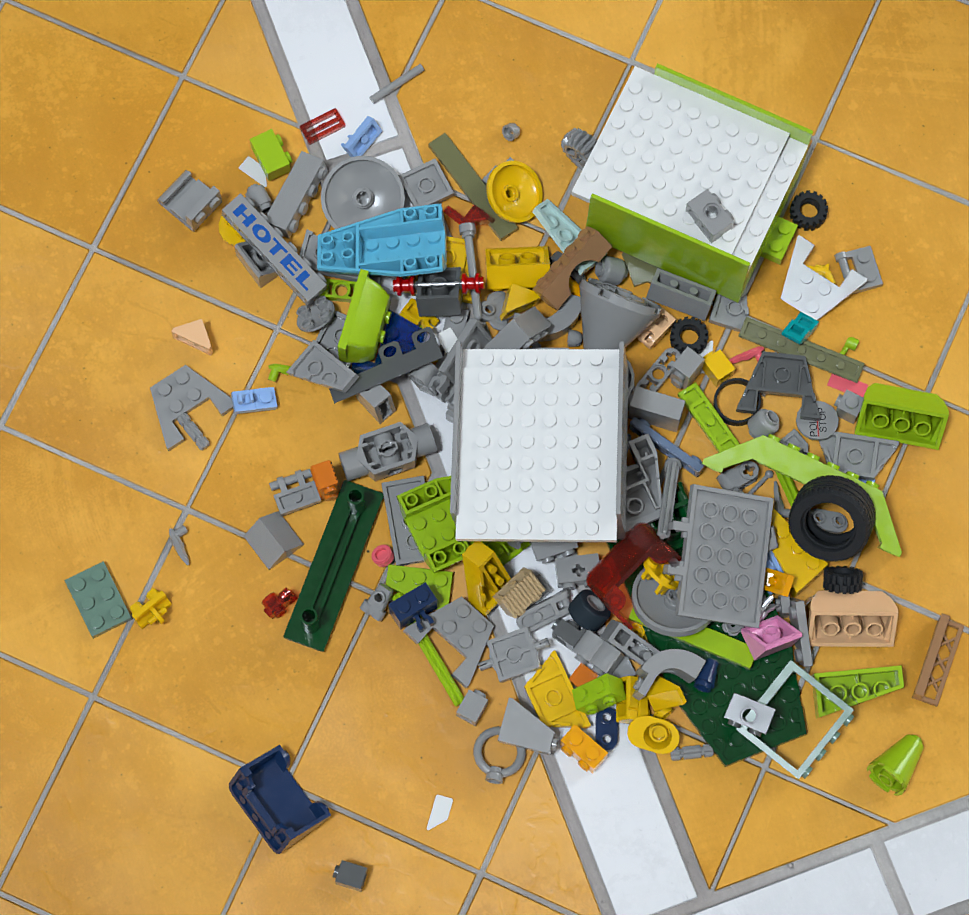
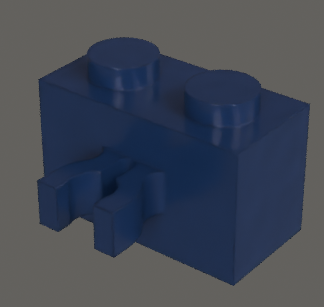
(414, 606)

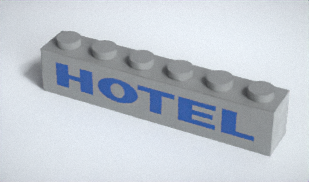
(273, 249)

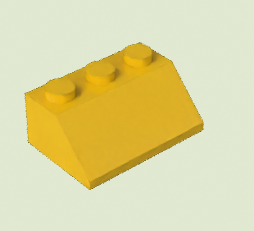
(516, 266)

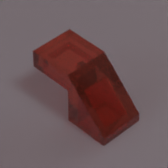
(474, 215)

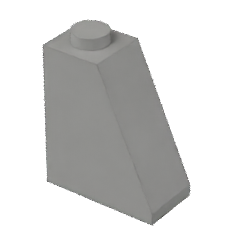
(525, 730)

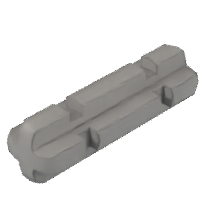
(193, 431)
(691, 752)

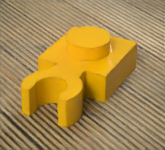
(411, 313)

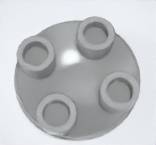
(315, 315)

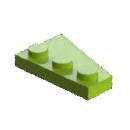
(405, 579)

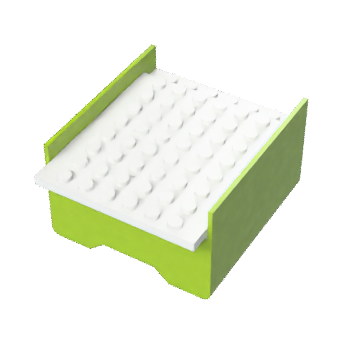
(670, 145)

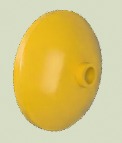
(523, 191)

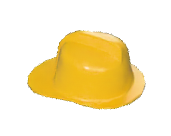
(653, 734)

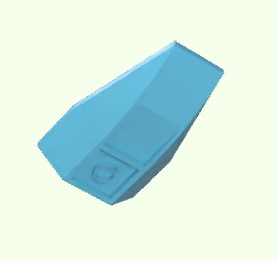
(387, 245)

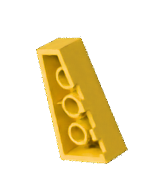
(793, 559)

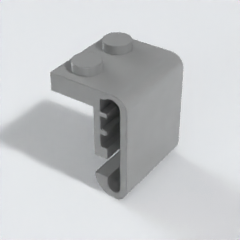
(190, 200)

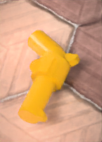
(824, 271)

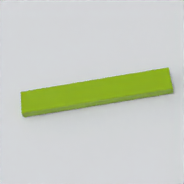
(715, 644)

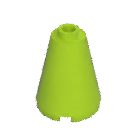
(896, 765)

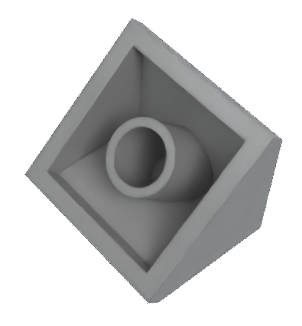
(254, 264)
(272, 539)

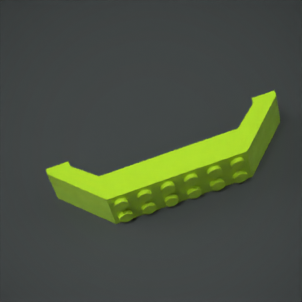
(804, 468)

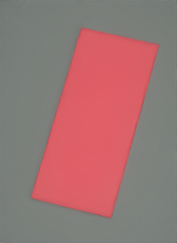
(842, 384)

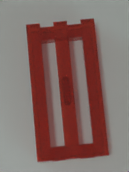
(310, 140)

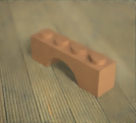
(554, 285)

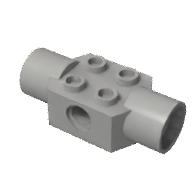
(387, 451)

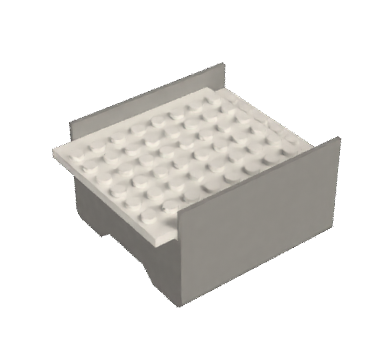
(539, 444)

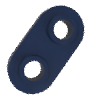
(606, 728)

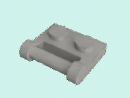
(864, 264)

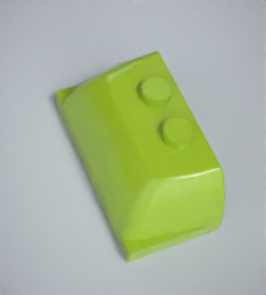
(364, 321)
(902, 416)

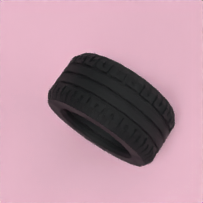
(822, 543)

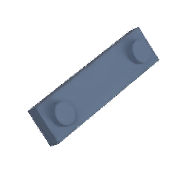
(690, 463)

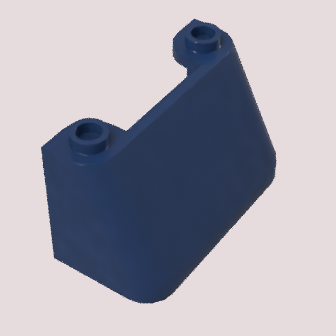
(276, 800)

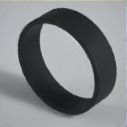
(726, 420)

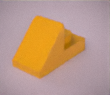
(778, 582)

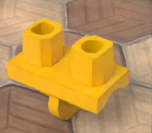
(152, 610)

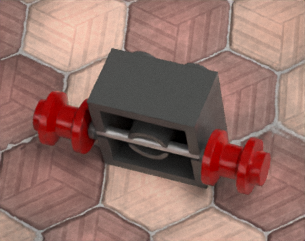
(440, 291)

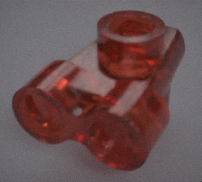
(276, 605)

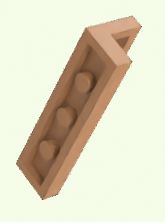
(932, 655)

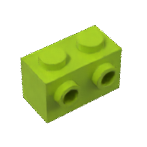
(270, 154)
(599, 694)

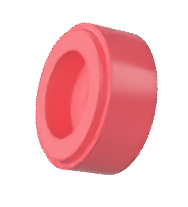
(382, 555)

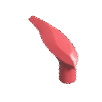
(755, 352)

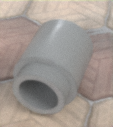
(260, 198)

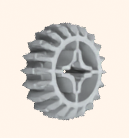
(578, 146)

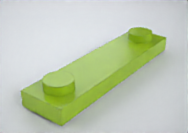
(708, 418)

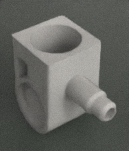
(423, 376)

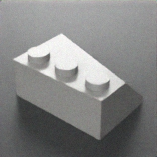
(521, 331)

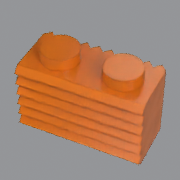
(325, 480)

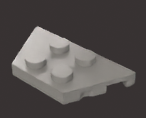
(858, 453)

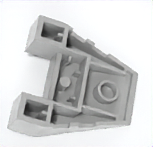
(642, 484)

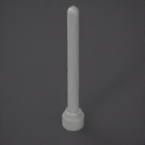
(467, 232)

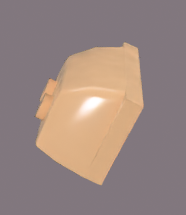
(852, 619)

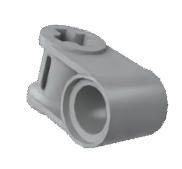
(737, 476)

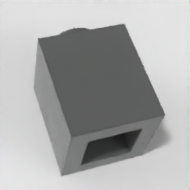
(350, 875)

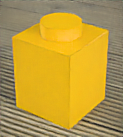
(717, 367)

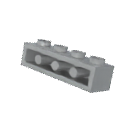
(296, 193)

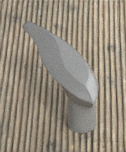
(778, 503)
(178, 544)

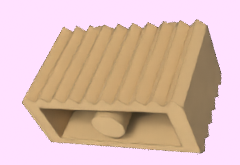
(519, 593)

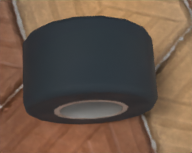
(588, 611)

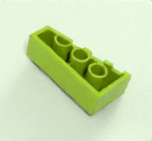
(855, 686)

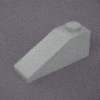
(628, 642)

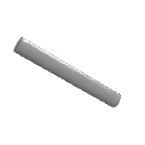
(396, 83)

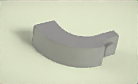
(563, 319)
(673, 661)

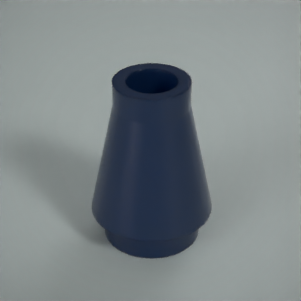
(706, 678)

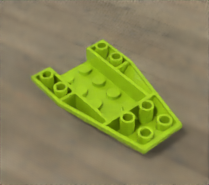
(431, 524)

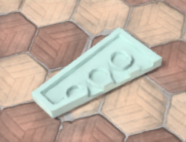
(561, 230)

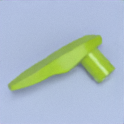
(276, 369)

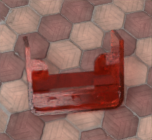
(623, 561)

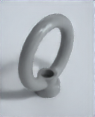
(495, 774)

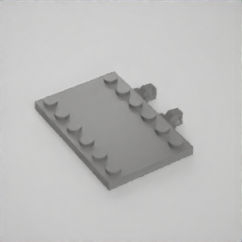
(722, 556)

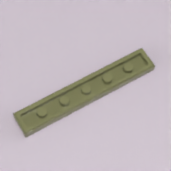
(469, 182)
(815, 354)

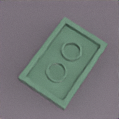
(98, 599)

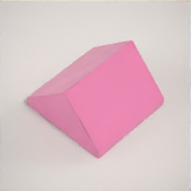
(770, 637)

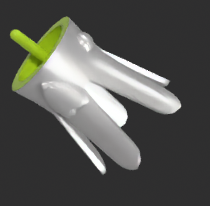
(765, 609)

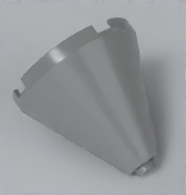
(613, 314)

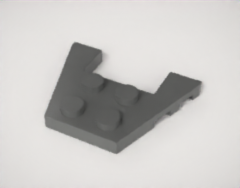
(781, 376)

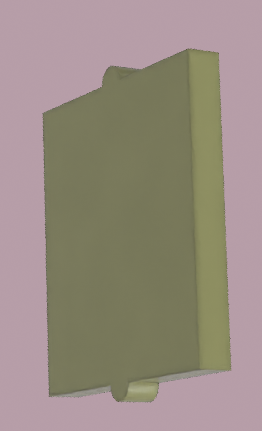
(639, 271)

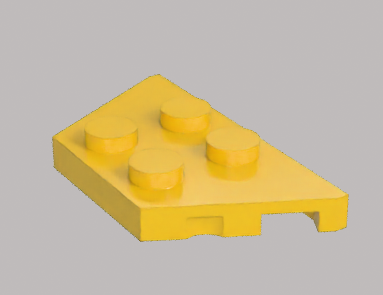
(553, 696)

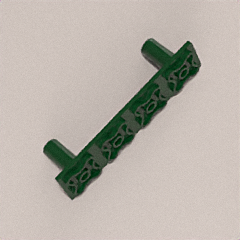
(333, 566)

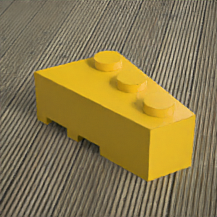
(483, 576)

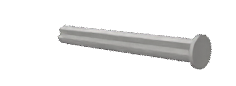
(672, 467)

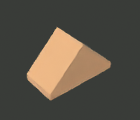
(194, 335)

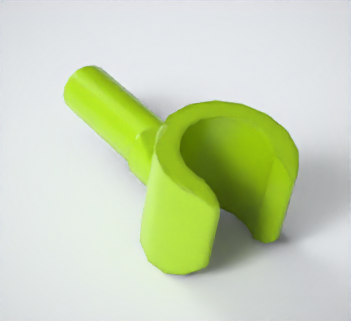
(851, 343)

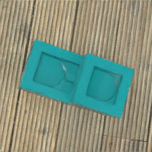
(800, 328)

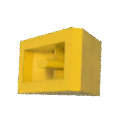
(518, 300)
(665, 694)

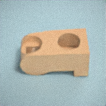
(657, 329)

